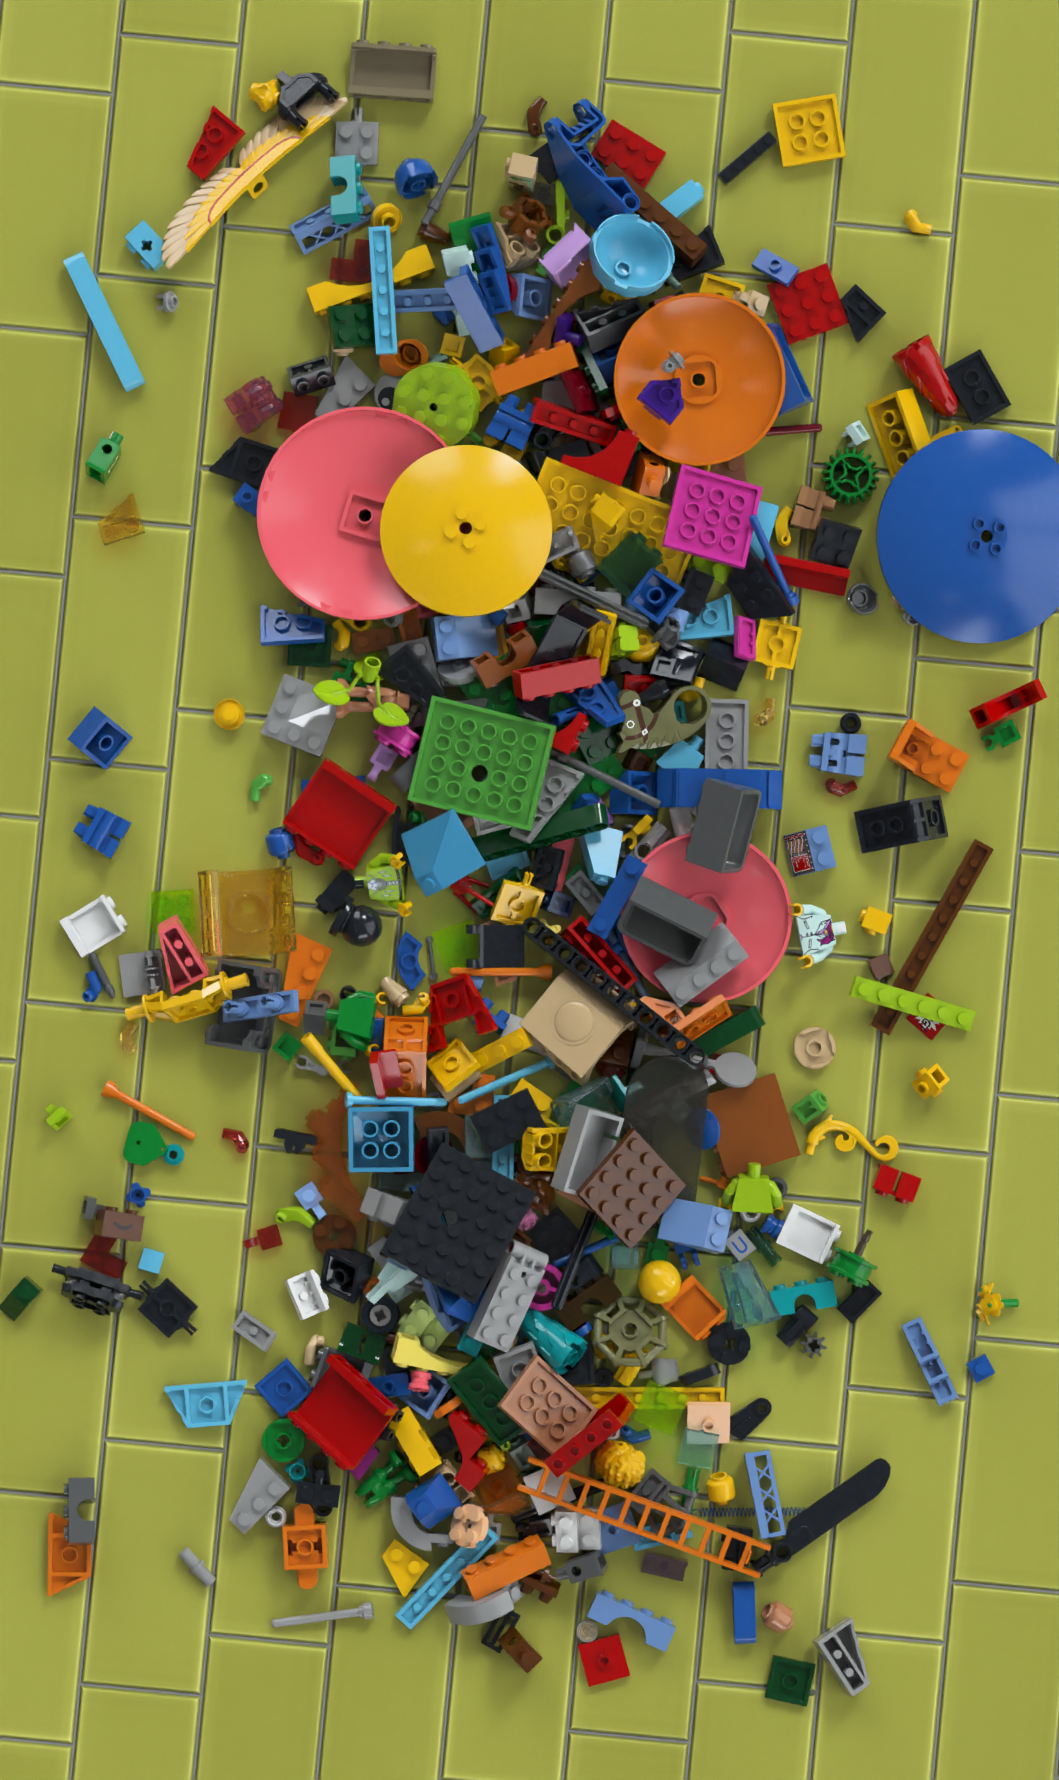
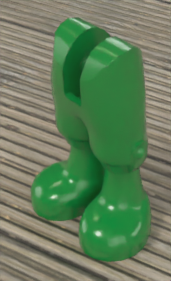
(384, 1487)

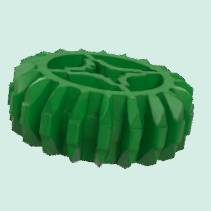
(846, 467)

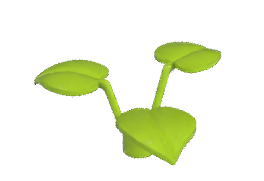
(367, 668)

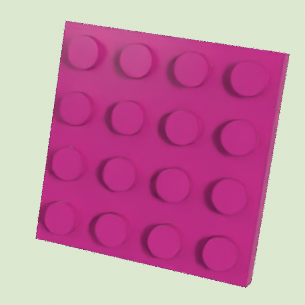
(711, 516)

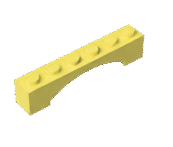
(410, 1352)

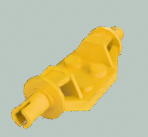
(189, 1006)

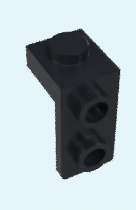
(336, 892)

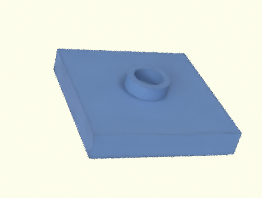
(616, 1538)

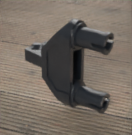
(298, 91)

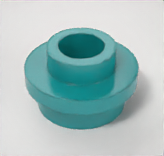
(180, 1154)

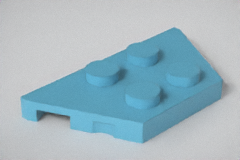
(207, 1402)

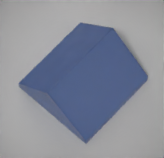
(655, 596)

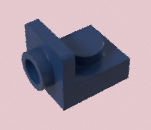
(557, 903)

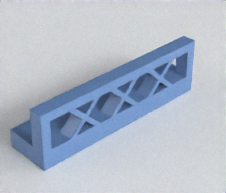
(320, 219)
(757, 1496)

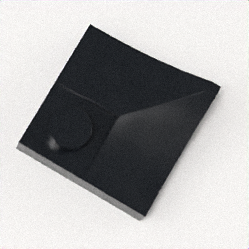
(678, 663)

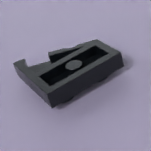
(861, 312)

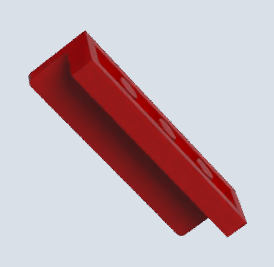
(569, 422)
(812, 575)

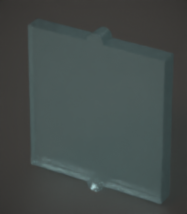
(698, 1448)

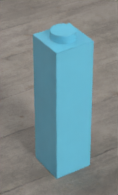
(684, 199)

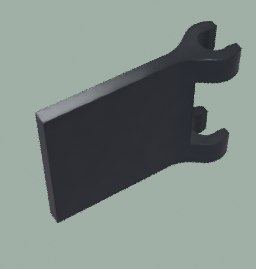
(498, 946)

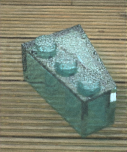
(746, 1295)

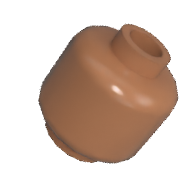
(777, 1616)

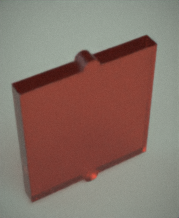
(297, 411)

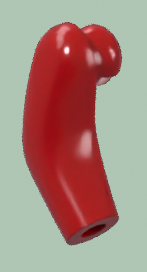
(306, 853)

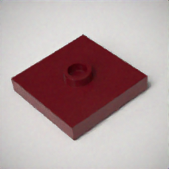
(580, 391)

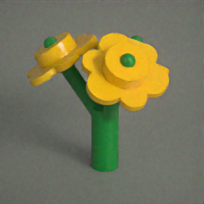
(991, 1303)

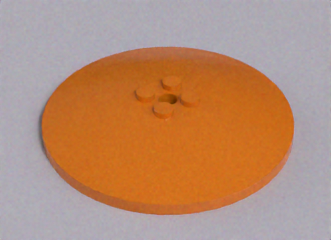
(739, 368)

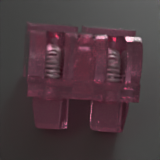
(255, 402)

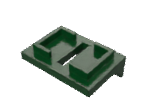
(351, 1340)

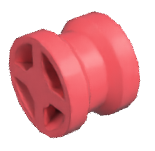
(419, 1381)

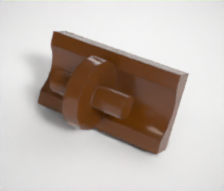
(543, 1582)

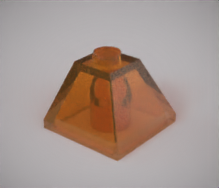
(500, 1494)

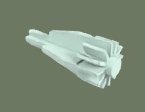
(390, 1279)

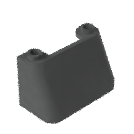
(252, 1034)

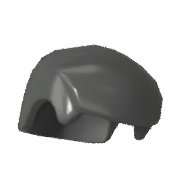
(862, 599)

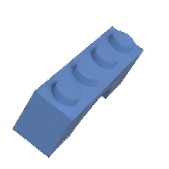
(607, 1608)

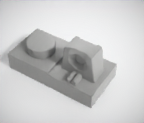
(254, 1330)

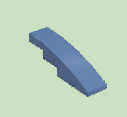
(929, 1361)

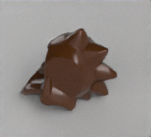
(538, 1182)

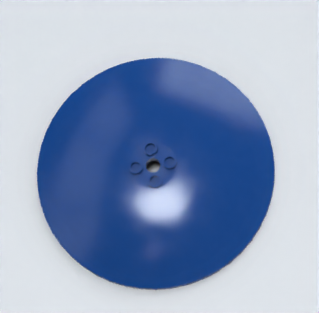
(934, 529)

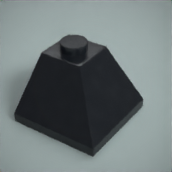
(346, 1273)

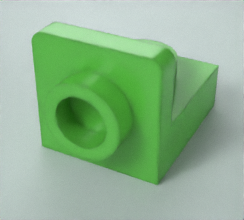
(810, 1106)

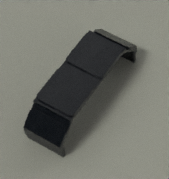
(559, 643)

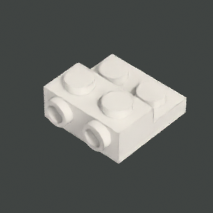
(575, 1530)

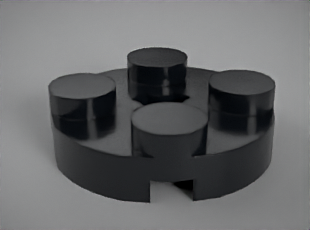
(717, 1340)

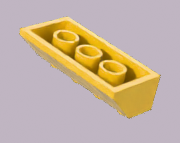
(898, 427)

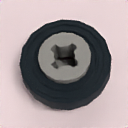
(382, 1308)

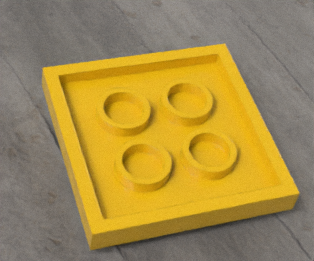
(809, 130)

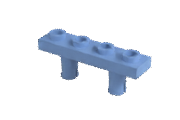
(260, 1006)

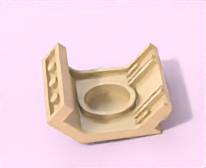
(575, 1024)

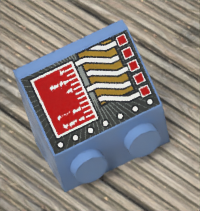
(809, 851)

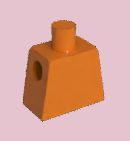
(647, 477)

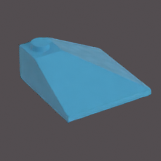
(441, 852)

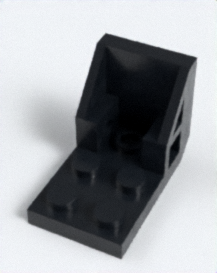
(901, 824)

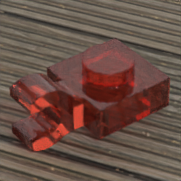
(267, 1237)

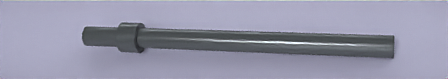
(435, 204)
(564, 759)

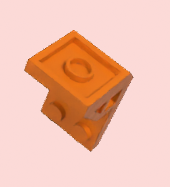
(927, 756)
(696, 1022)
(410, 1040)

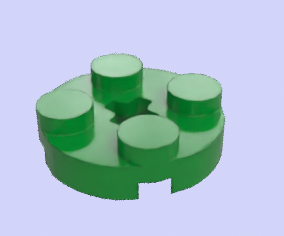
(275, 1449)

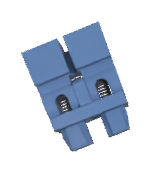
(833, 751)

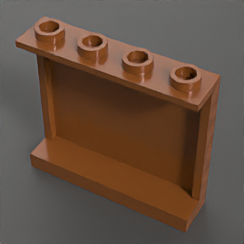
(752, 1126)

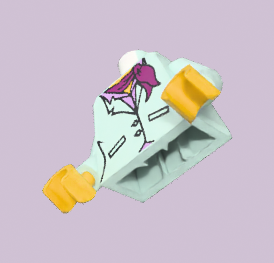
(815, 932)

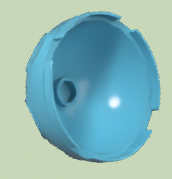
(631, 255)

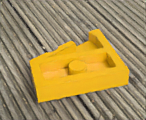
(404, 1565)

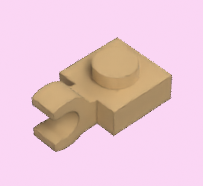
(754, 300)

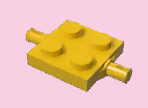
(479, 373)
(777, 645)
(517, 901)

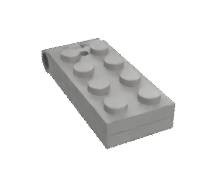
(508, 1296)

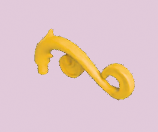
(828, 1124)

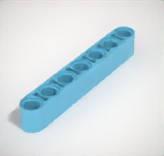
(104, 321)

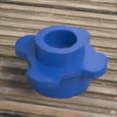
(144, 1193)

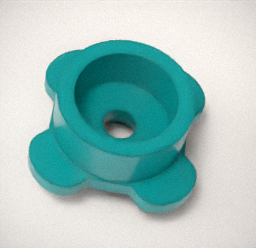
(291, 1469)

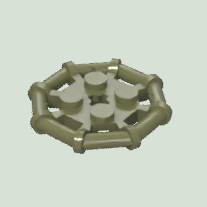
(630, 1343)

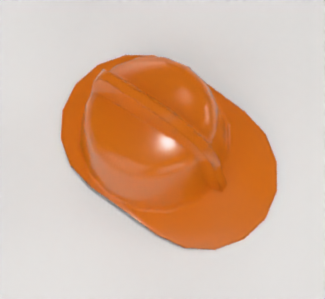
(410, 355)

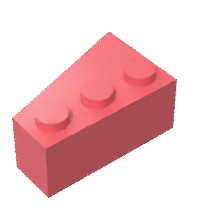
(181, 955)

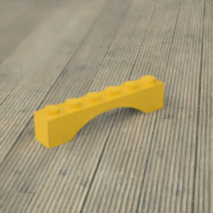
(413, 264)

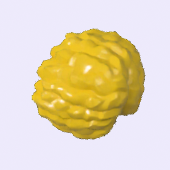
(620, 1464)

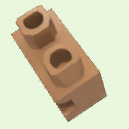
(812, 500)

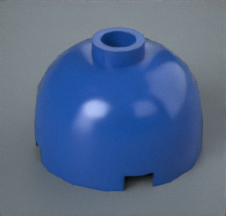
(414, 177)

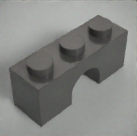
(79, 1530)

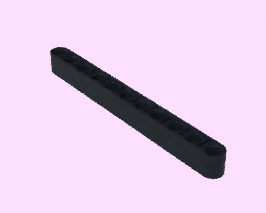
(609, 984)

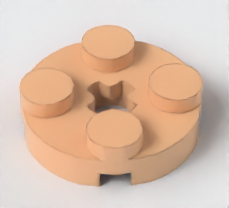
(460, 1532)

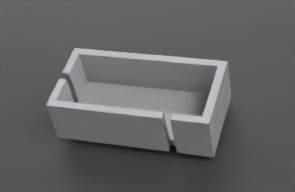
(585, 1146)

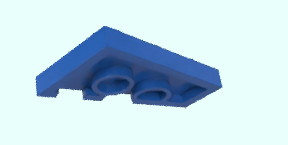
(598, 703)

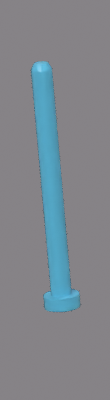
(547, 1062)
(398, 1101)

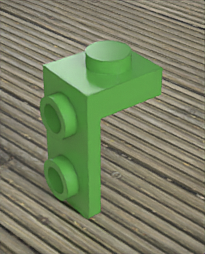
(345, 1053)

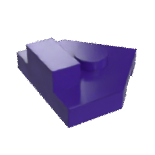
(663, 399)

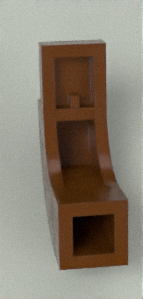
(442, 1118)

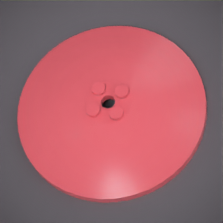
(747, 902)

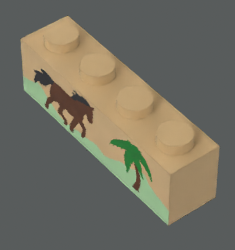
(521, 172)

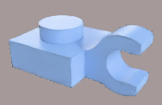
(310, 1198)

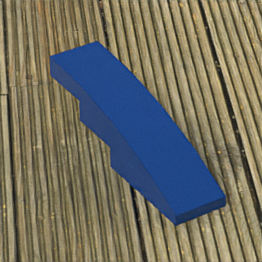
(493, 272)

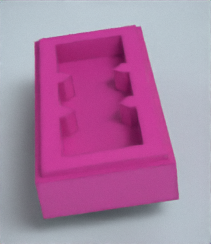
(744, 638)

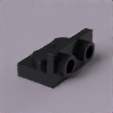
(311, 376)
(697, 587)
(547, 867)

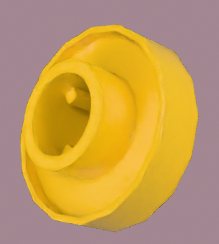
(386, 215)
(229, 714)

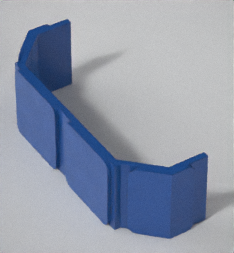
(684, 785)

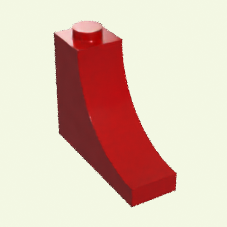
(611, 462)

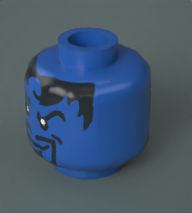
(280, 842)

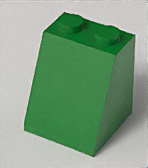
(461, 233)

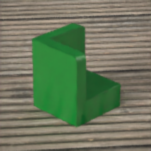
(287, 1046)

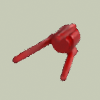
(463, 887)

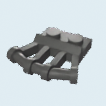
(656, 1488)

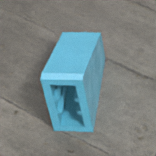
(601, 854)

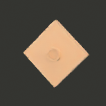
(711, 1417)

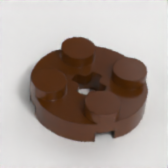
(338, 1224)

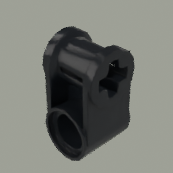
(551, 435)
(587, 1270)

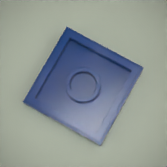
(284, 1387)

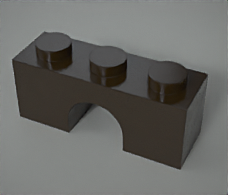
(602, 1289)

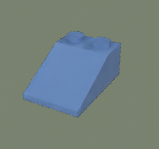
(463, 637)
(695, 1225)

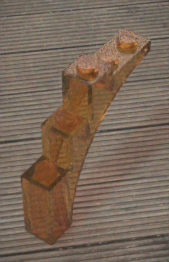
(337, 1186)

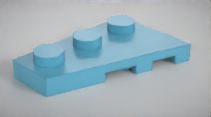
(713, 622)

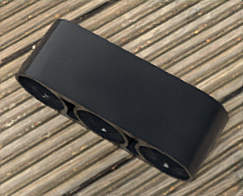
(312, 1470)

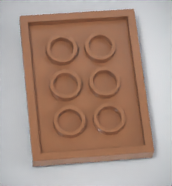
(546, 1405)

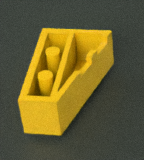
(415, 1442)

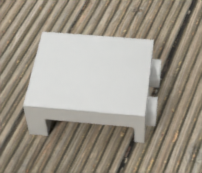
(94, 925)
(808, 1234)

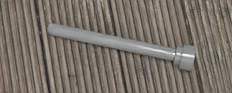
(364, 1611)

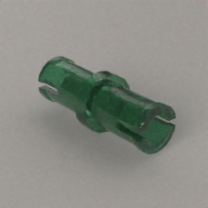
(763, 1246)

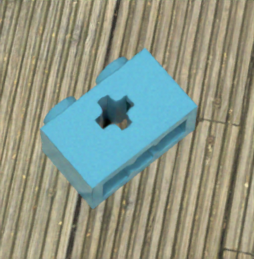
(138, 237)

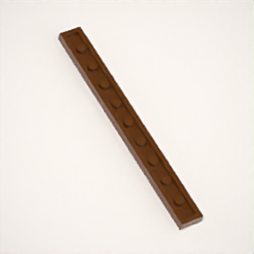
(935, 929)

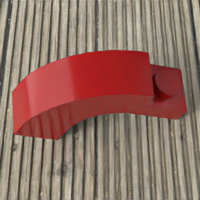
(1008, 703)

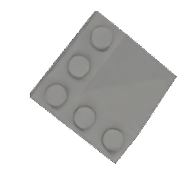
(300, 717)

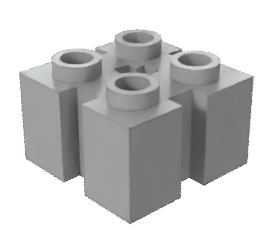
(383, 1206)

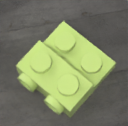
(423, 1324)

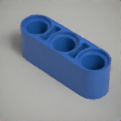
(744, 1612)

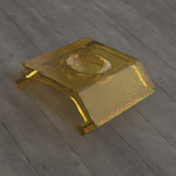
(247, 912)

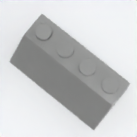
(715, 959)

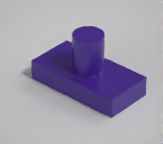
(564, 328)

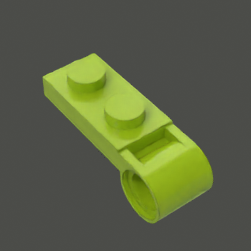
(562, 214)

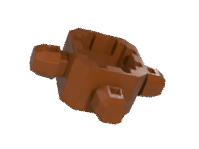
(534, 211)

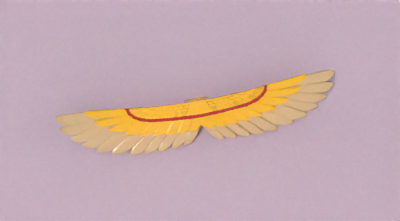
(226, 187)

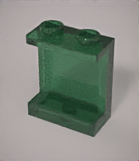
(629, 562)

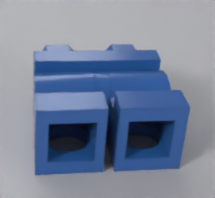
(512, 420)
(101, 828)

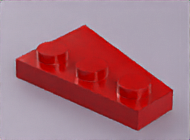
(215, 143)

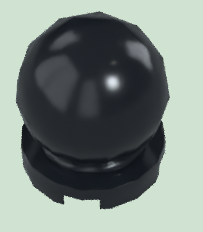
(358, 924)

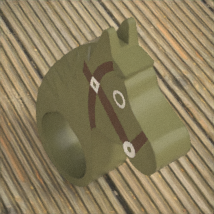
(658, 728)

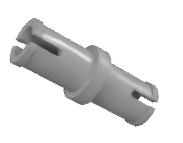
(197, 1567)

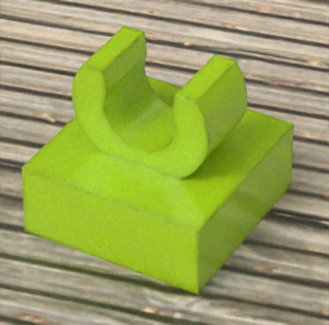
(58, 1116)

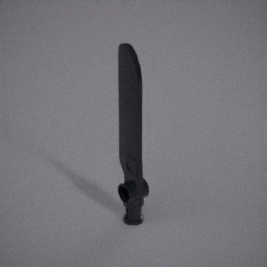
(827, 1513)

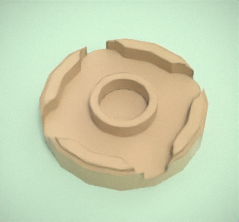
(814, 1047)

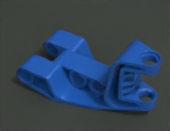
(586, 184)

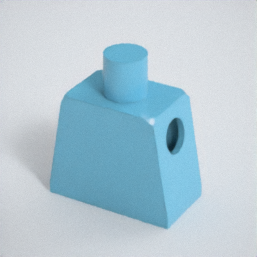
(683, 755)

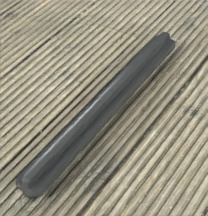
(593, 598)

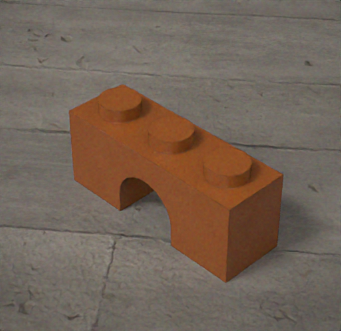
(492, 672)

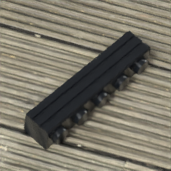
(747, 158)

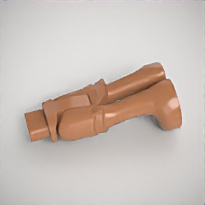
(386, 695)

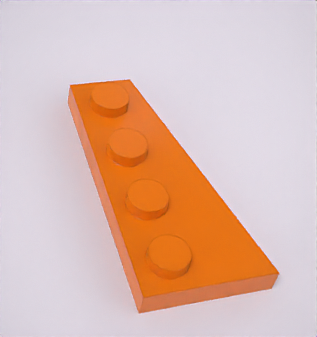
(303, 973)

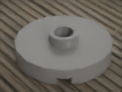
(456, 672)

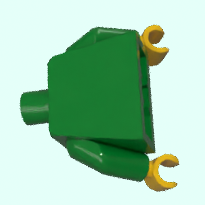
(357, 1018)

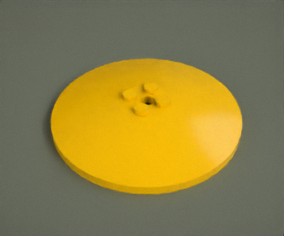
(473, 570)

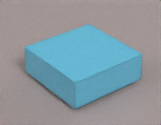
(151, 1260)

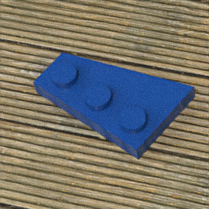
(284, 628)

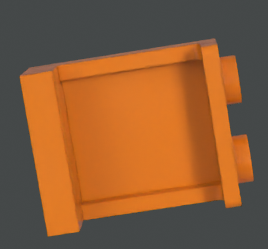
(695, 1308)

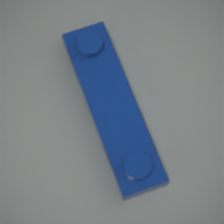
(617, 897)

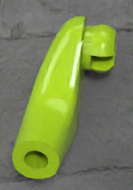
(294, 1214)

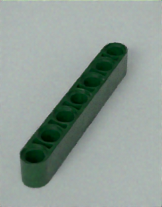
(557, 829)
(727, 1032)

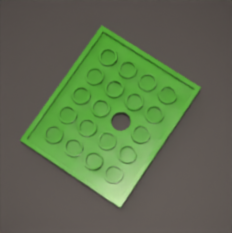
(466, 736)

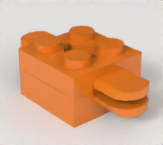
(305, 1545)

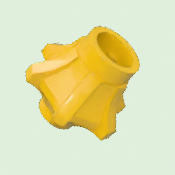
(265, 94)

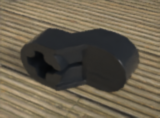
(625, 667)

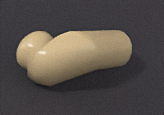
(310, 1349)

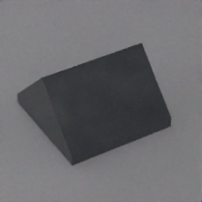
(721, 665)

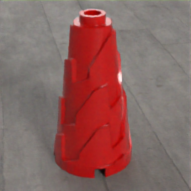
(923, 366)

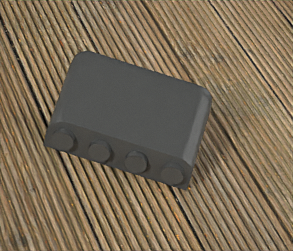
(723, 826)
(666, 921)

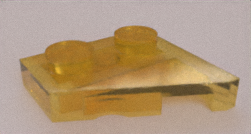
(122, 522)

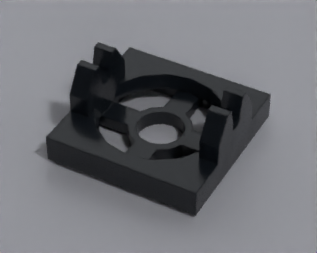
(296, 1139)

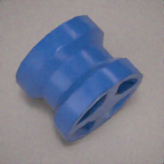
(772, 1226)

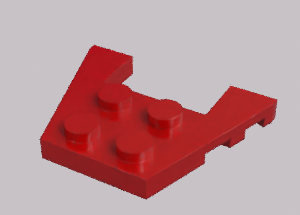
(454, 1001)

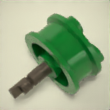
(852, 1263)

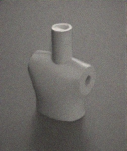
(662, 1371)

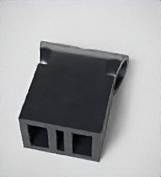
(575, 449)

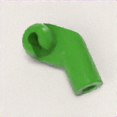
(257, 784)

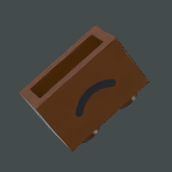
(119, 1225)

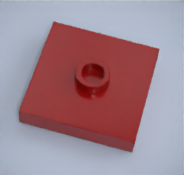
(603, 1660)

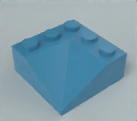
(381, 1139)

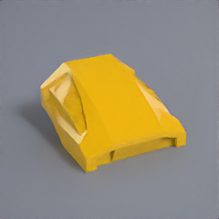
(542, 1148)

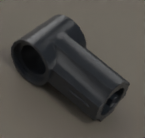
(799, 1323)

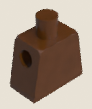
(521, 1651)

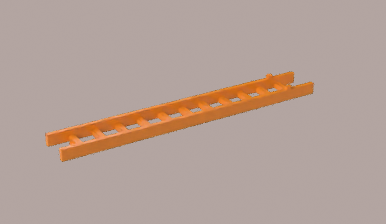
(639, 1529)

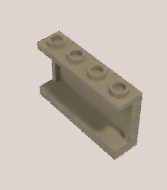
(392, 71)

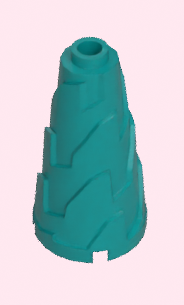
(553, 1341)

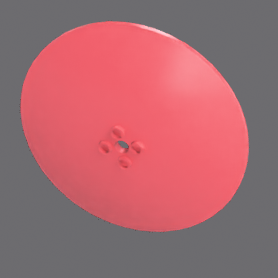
(314, 504)

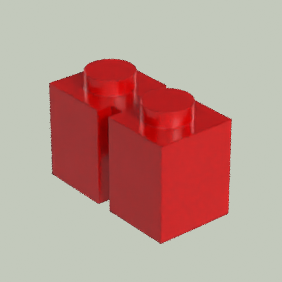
(906, 1186)

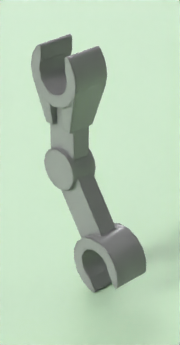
(310, 1065)

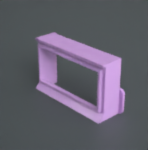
(564, 258)

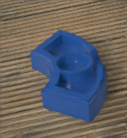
(408, 961)

